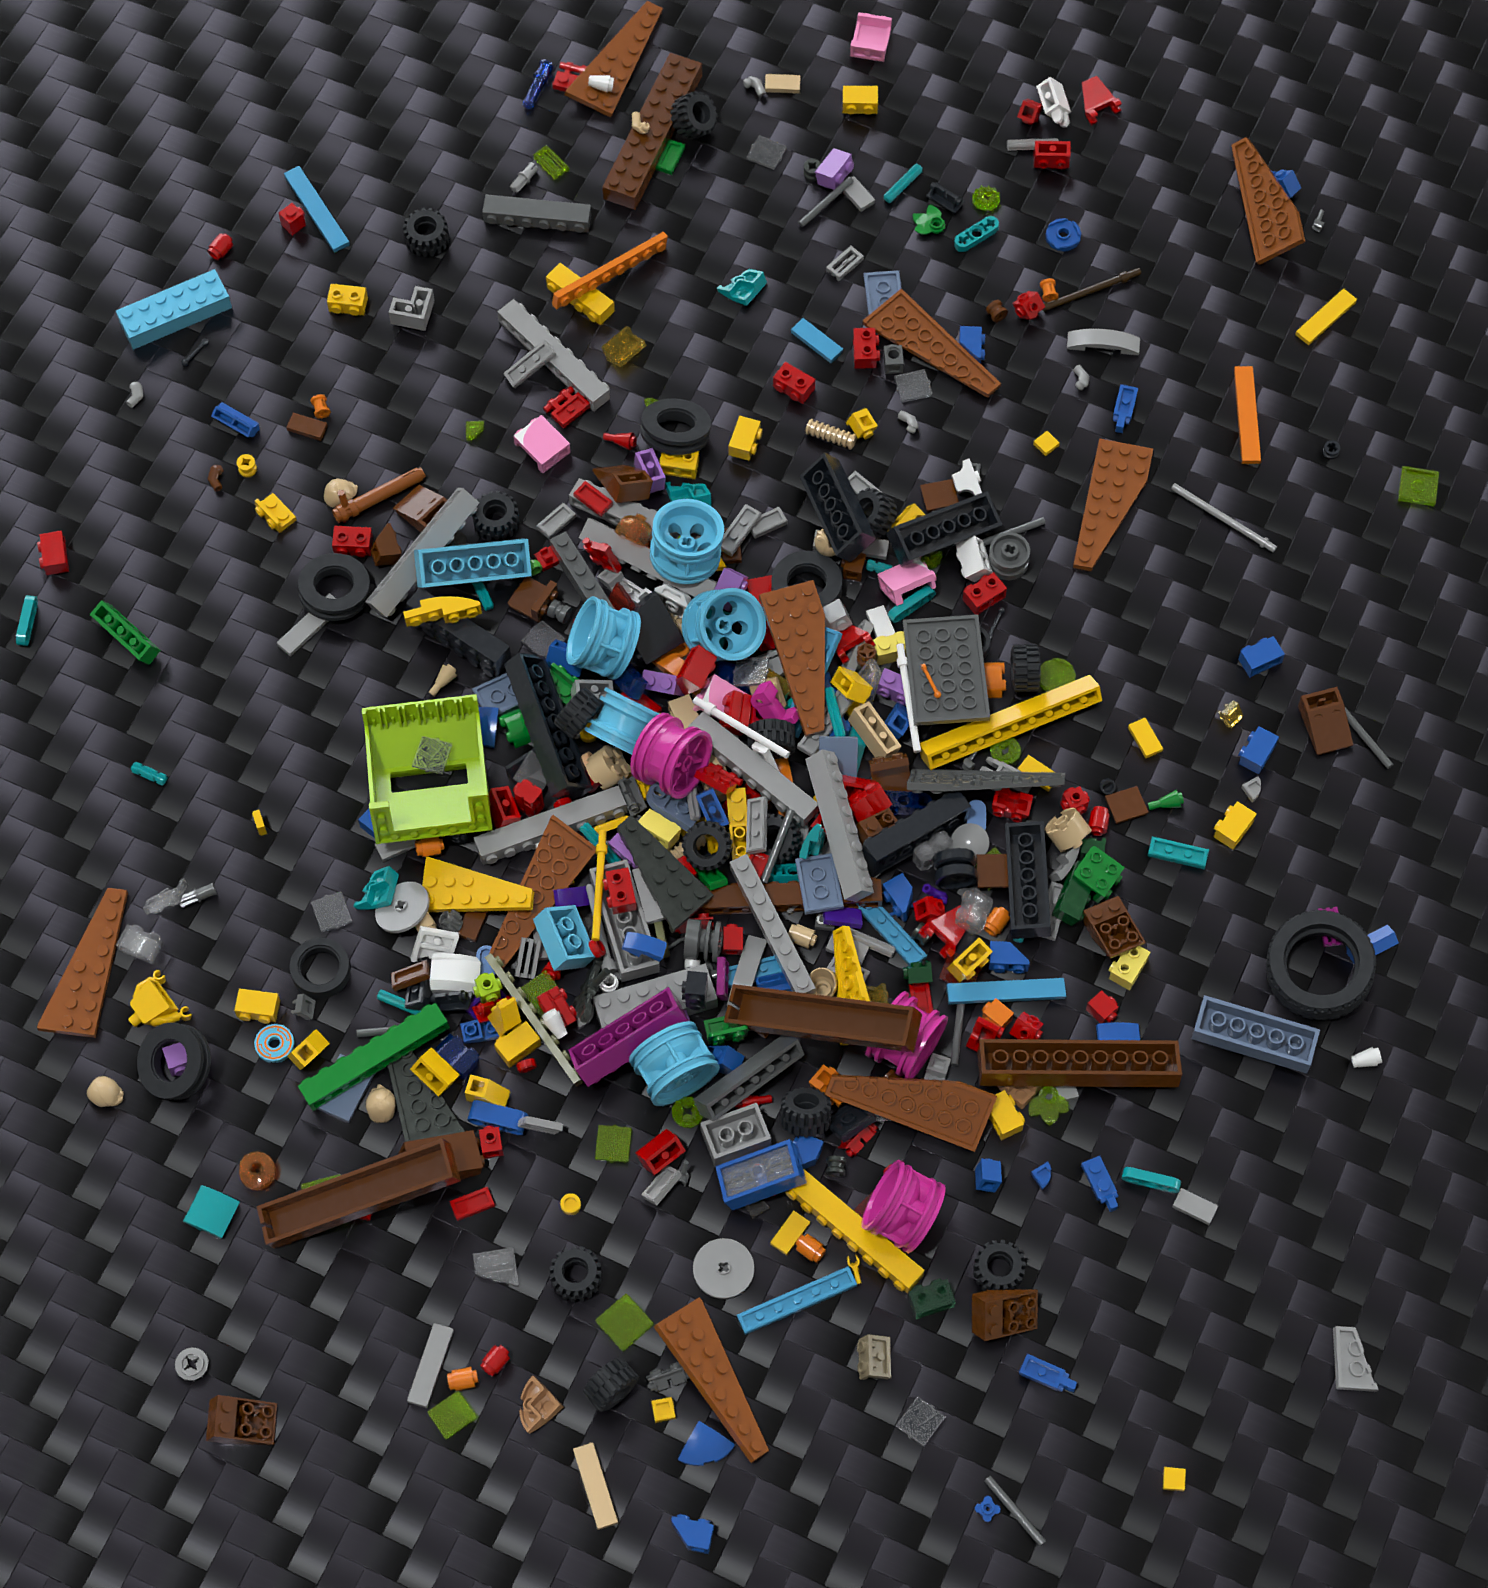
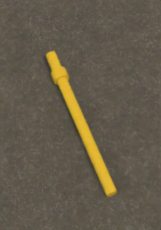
(601, 851)

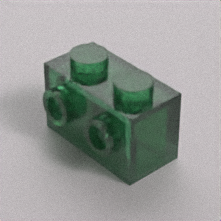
(931, 1298)

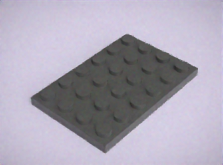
(956, 664)

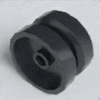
(955, 868)

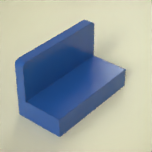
(557, 654)

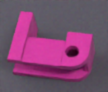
(771, 706)

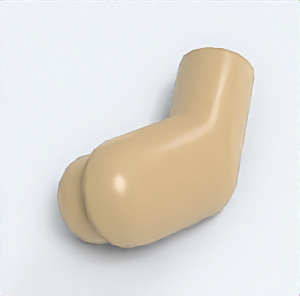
(642, 128)

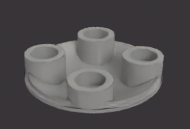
(971, 837)

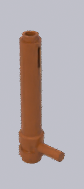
(352, 507)

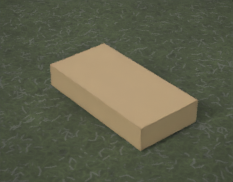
(782, 83)

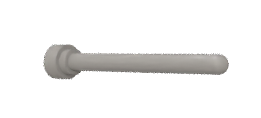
(607, 961)

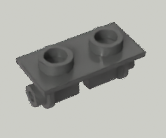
(632, 795)
(659, 1377)

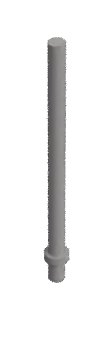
(1264, 542)

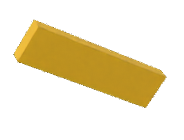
(1326, 317)

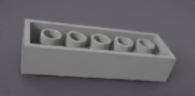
(619, 924)
(620, 1001)

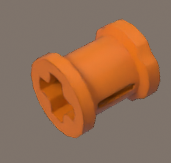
(1048, 288)
(320, 406)

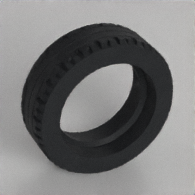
(1323, 924)

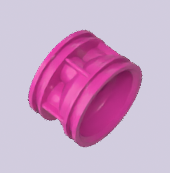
(903, 1206)

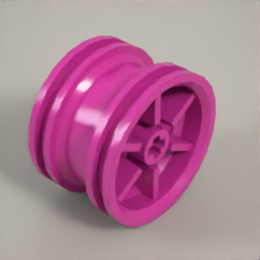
(670, 755)
(929, 1034)

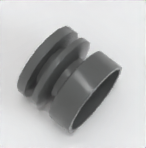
(702, 940)

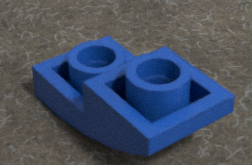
(643, 944)
(1118, 1031)
(478, 1032)

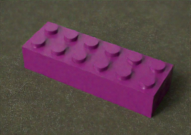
(614, 1043)

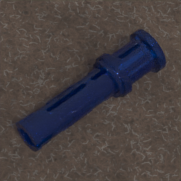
(540, 78)

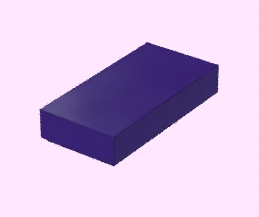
(571, 896)
(844, 917)

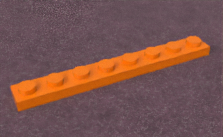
(609, 270)

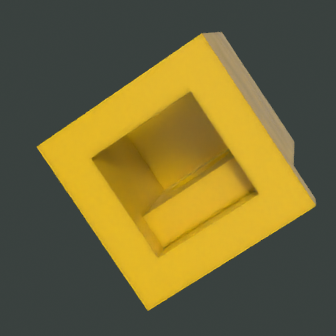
(862, 423)

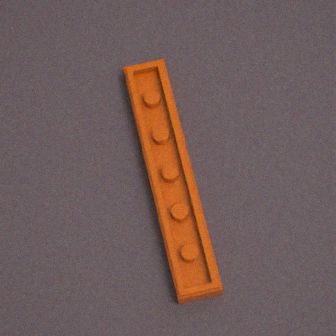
(1247, 415)

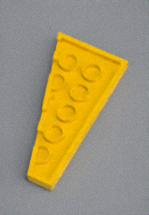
(471, 891)
(847, 967)

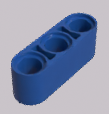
(490, 1114)

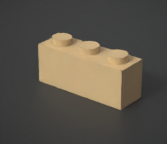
(874, 731)

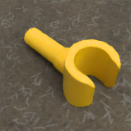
(854, 1266)

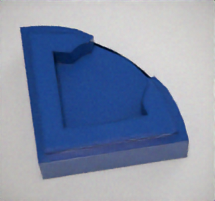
(1042, 1175)

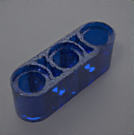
(632, 683)
(912, 799)

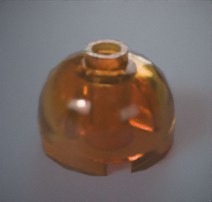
(635, 529)

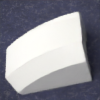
(673, 599)
(453, 972)

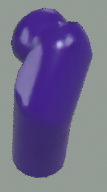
(931, 891)

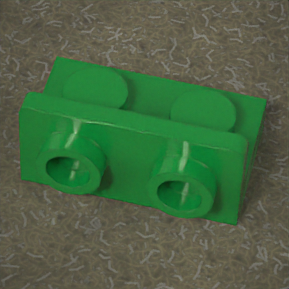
(563, 682)

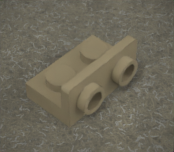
(874, 1357)

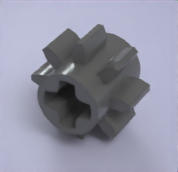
(451, 921)

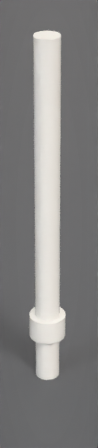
(902, 664)
(711, 709)

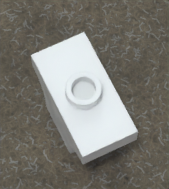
(967, 480)

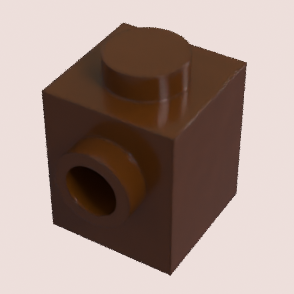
(854, 569)

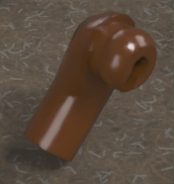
(214, 472)

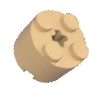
(607, 766)
(1067, 829)

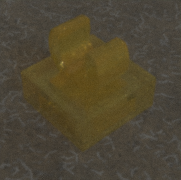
(1231, 714)

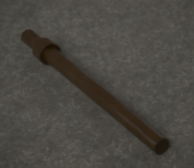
(1122, 277)

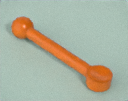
(937, 694)

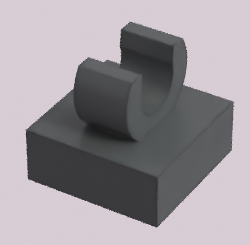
(304, 1007)

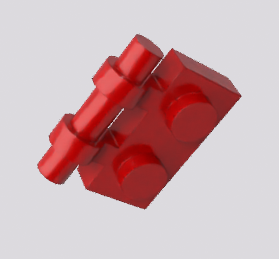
(565, 79)
(568, 411)
(602, 555)
(718, 778)

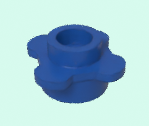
(981, 1509)

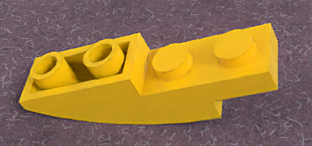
(448, 607)
(737, 821)

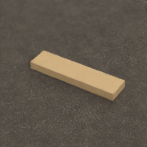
(595, 1486)

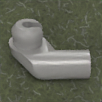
(137, 394)

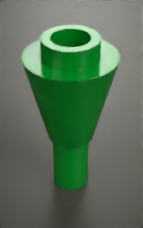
(1171, 800)

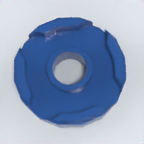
(1063, 243)

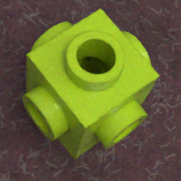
(487, 993)

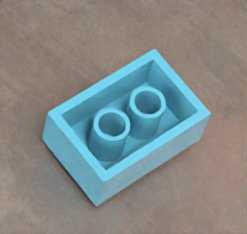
(564, 937)

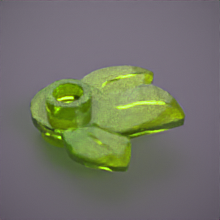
(1048, 1108)

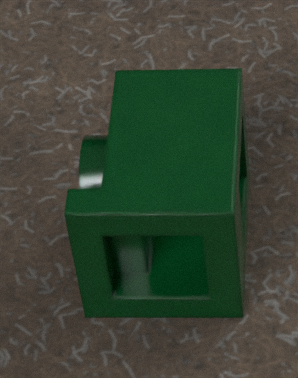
(1088, 843)
(918, 973)

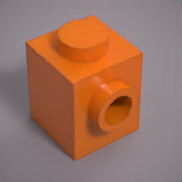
(997, 1013)

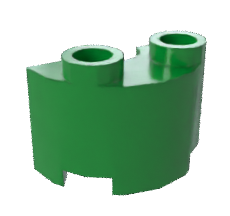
(516, 728)

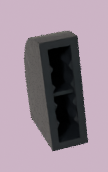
(657, 629)

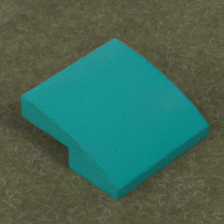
(211, 1211)

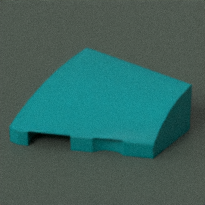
(744, 286)
(689, 491)
(813, 842)
(379, 890)

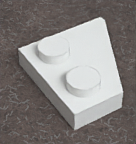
(433, 941)

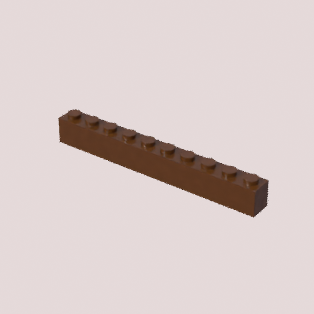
(730, 899)

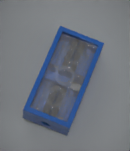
(761, 1174)

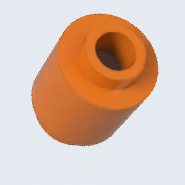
(429, 846)
(996, 921)
(810, 1248)
(462, 1378)

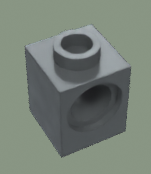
(891, 365)

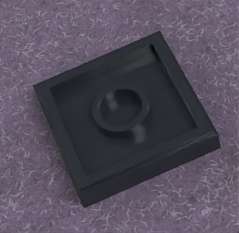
(850, 1121)

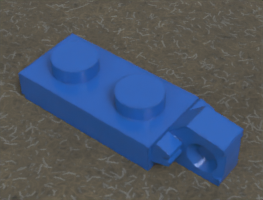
(1124, 406)
(1101, 1182)
(1046, 1374)

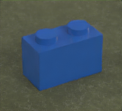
(1261, 656)
(1258, 750)
(711, 807)

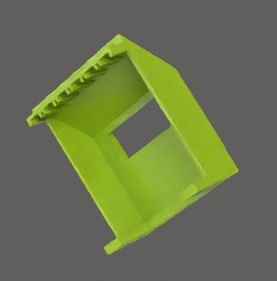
(391, 746)

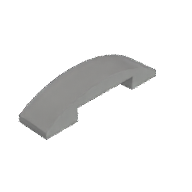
(1103, 339)
(610, 578)
(749, 962)

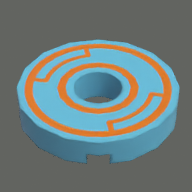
(270, 1033)

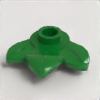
(926, 222)

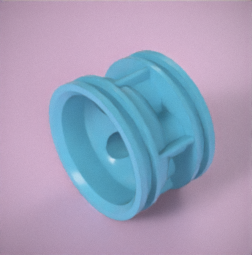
(680, 558)
(745, 610)
(603, 638)
(674, 1063)

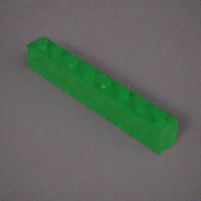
(373, 1056)

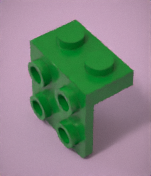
(1099, 873)
(719, 1032)

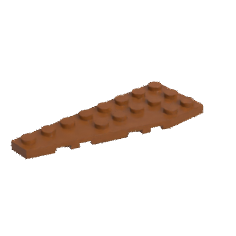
(1269, 211)
(1115, 484)
(799, 637)
(935, 1107)

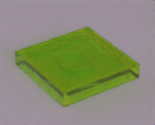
(1418, 486)
(624, 1322)

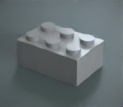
(735, 1134)

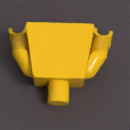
(153, 1004)

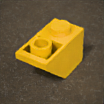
(505, 1015)
(308, 1049)
(486, 1090)

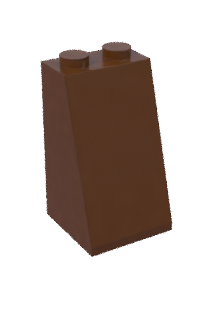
(465, 1151)

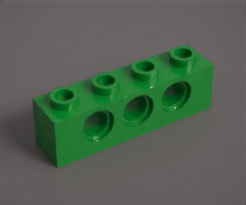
(125, 632)

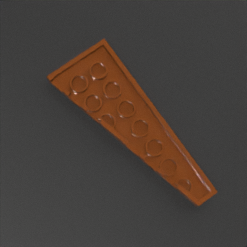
(616, 60)
(909, 325)
(554, 866)
(82, 989)
(702, 1356)

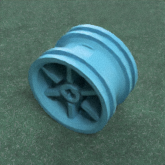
(620, 721)

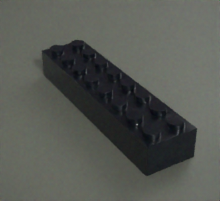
(539, 706)

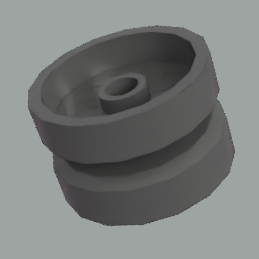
(1009, 556)

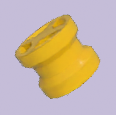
(244, 469)

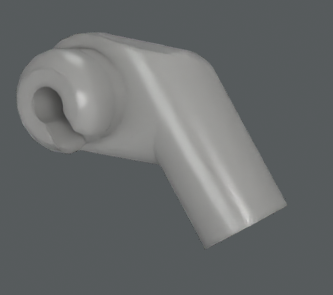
(755, 83)
(1083, 377)
(910, 420)

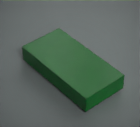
(670, 157)
(712, 879)

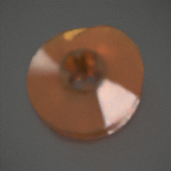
(259, 1161)

